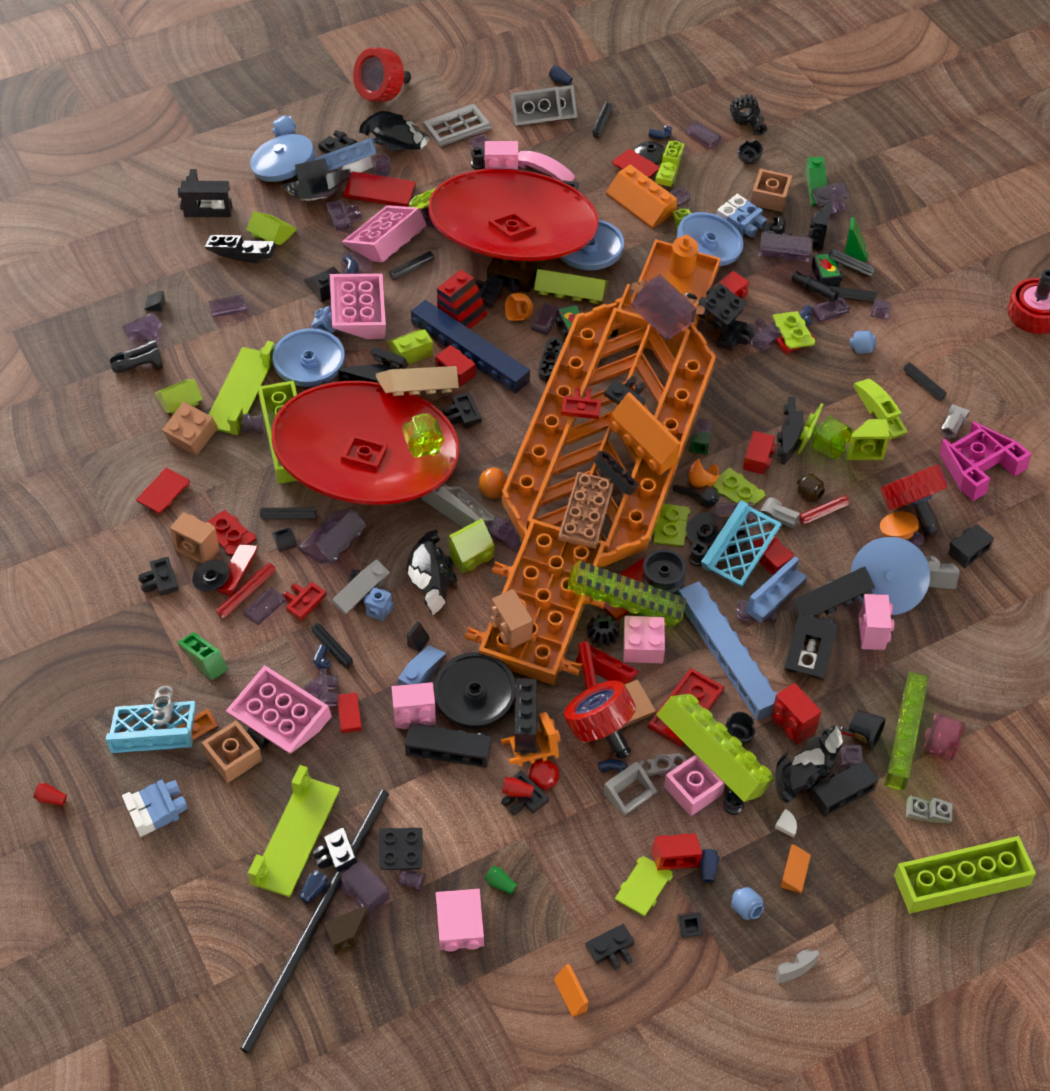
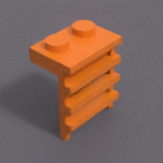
(546, 742)

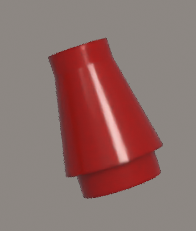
(516, 788)
(48, 794)

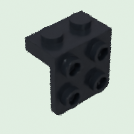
(400, 848)

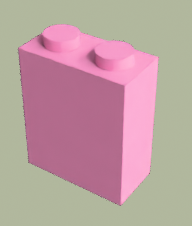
(459, 919)

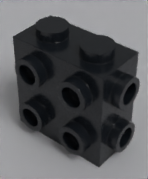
(721, 307)

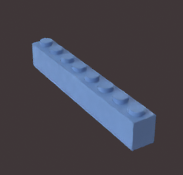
(728, 650)

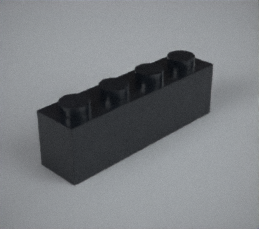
(835, 593)
(525, 715)
(448, 745)

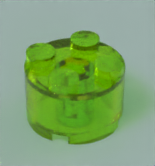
(423, 435)
(831, 437)

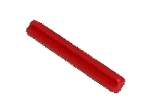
(242, 593)

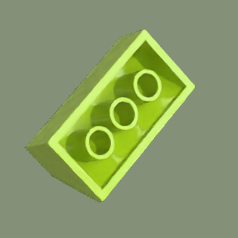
(571, 285)

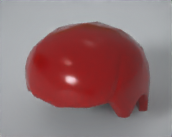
(543, 774)

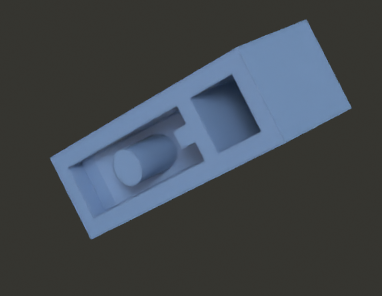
(422, 667)

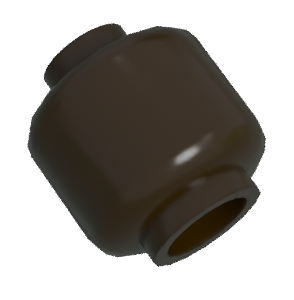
(810, 487)

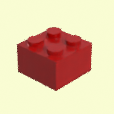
(795, 713)

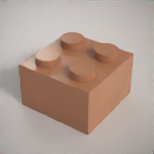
(771, 190)
(190, 428)
(194, 538)
(511, 619)
(231, 751)

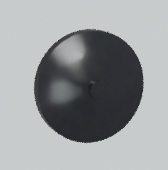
(475, 690)

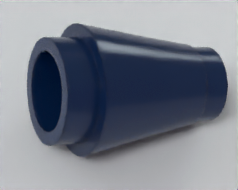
(559, 75)
(708, 865)
(313, 886)

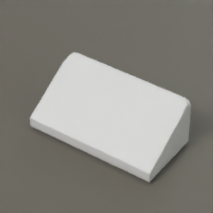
(358, 166)

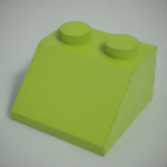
(269, 228)
(412, 346)
(176, 394)
(869, 441)
(471, 546)

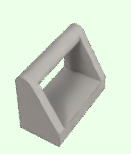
(623, 780)

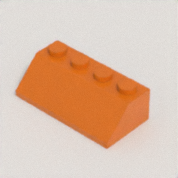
(642, 196)
(645, 434)

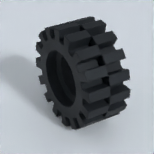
(741, 103)

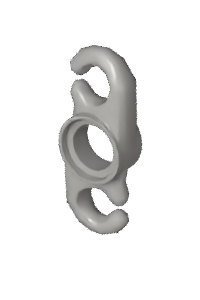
(166, 711)
(669, 759)

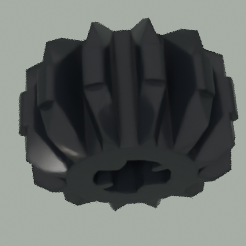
(603, 630)

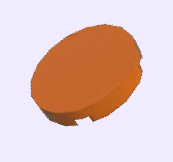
(899, 525)

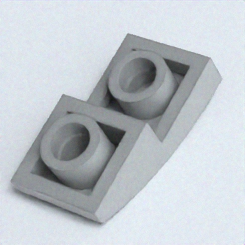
(929, 811)
(803, 962)

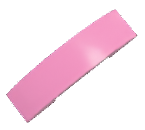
(544, 164)

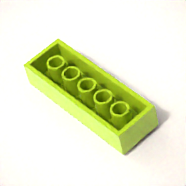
(272, 399)
(716, 746)
(964, 874)

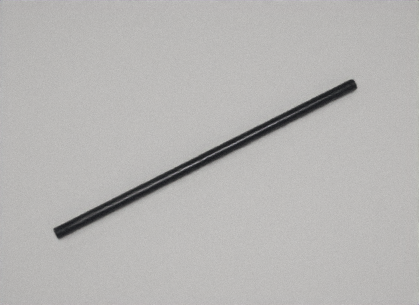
(310, 929)

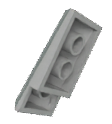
(543, 105)
(457, 505)
(942, 574)

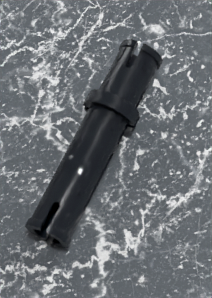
(809, 283)

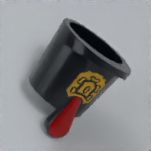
(865, 727)

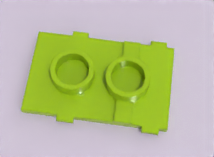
(421, 201)
(793, 330)
(809, 426)
(737, 488)
(671, 525)
(643, 886)

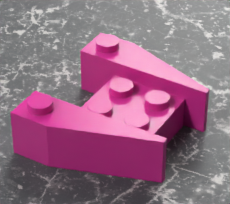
(977, 453)

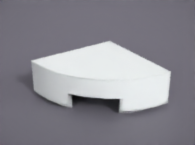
(787, 824)

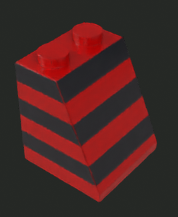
(461, 299)

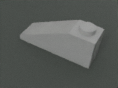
(360, 586)

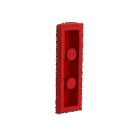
(238, 567)
(610, 667)

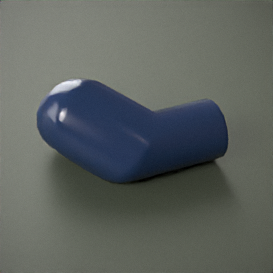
(660, 134)
(352, 265)
(805, 315)
(319, 658)
(612, 764)

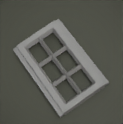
(459, 113)

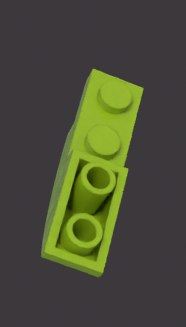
(670, 163)
(882, 405)

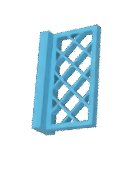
(725, 539)
(150, 738)

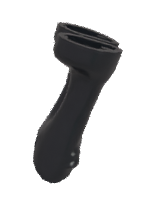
(135, 357)

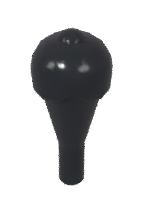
(706, 495)

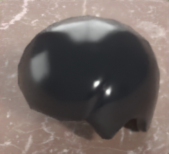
(750, 152)
(778, 226)
(741, 726)

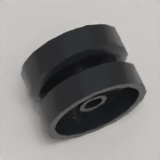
(664, 570)

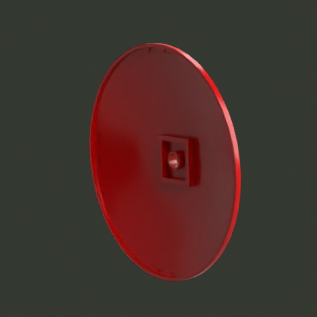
(513, 214)
(330, 426)

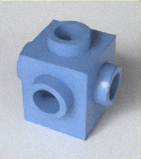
(323, 320)
(378, 604)

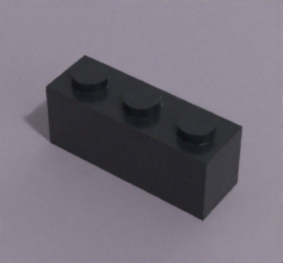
(843, 788)

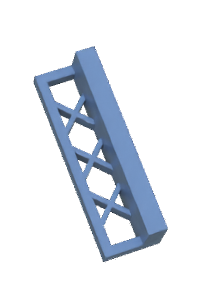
(349, 154)
(775, 591)

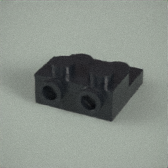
(819, 226)

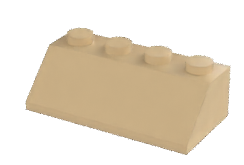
(419, 379)

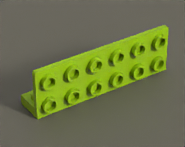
(241, 387)
(294, 835)

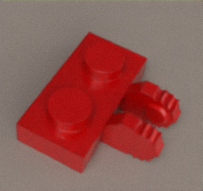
(581, 407)
(305, 601)

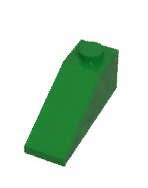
(815, 175)
(855, 243)
(204, 655)

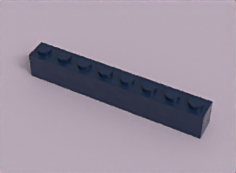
(484, 354)

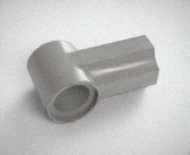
(955, 419)
(775, 510)

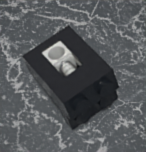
(204, 197)
(815, 630)

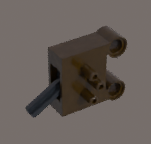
(517, 274)

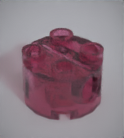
(944, 736)

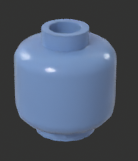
(283, 126)
(863, 342)
(747, 903)

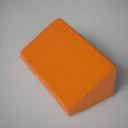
(202, 723)
(795, 869)
(571, 991)

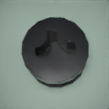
(731, 798)

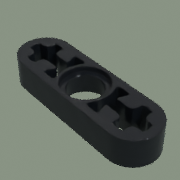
(549, 353)
(615, 472)

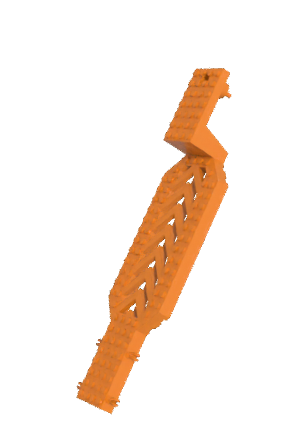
(543, 561)

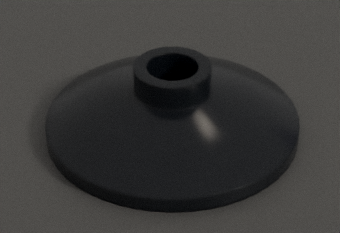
(651, 150)
(700, 524)
(211, 575)

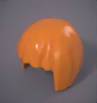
(518, 307)
(699, 477)
(492, 482)

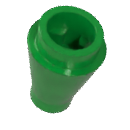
(499, 879)

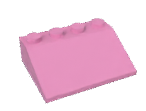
(386, 232)
(358, 304)
(279, 710)

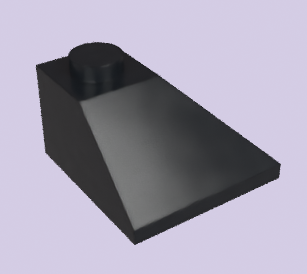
(320, 283)

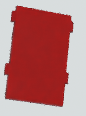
(639, 162)
(163, 490)
(230, 532)

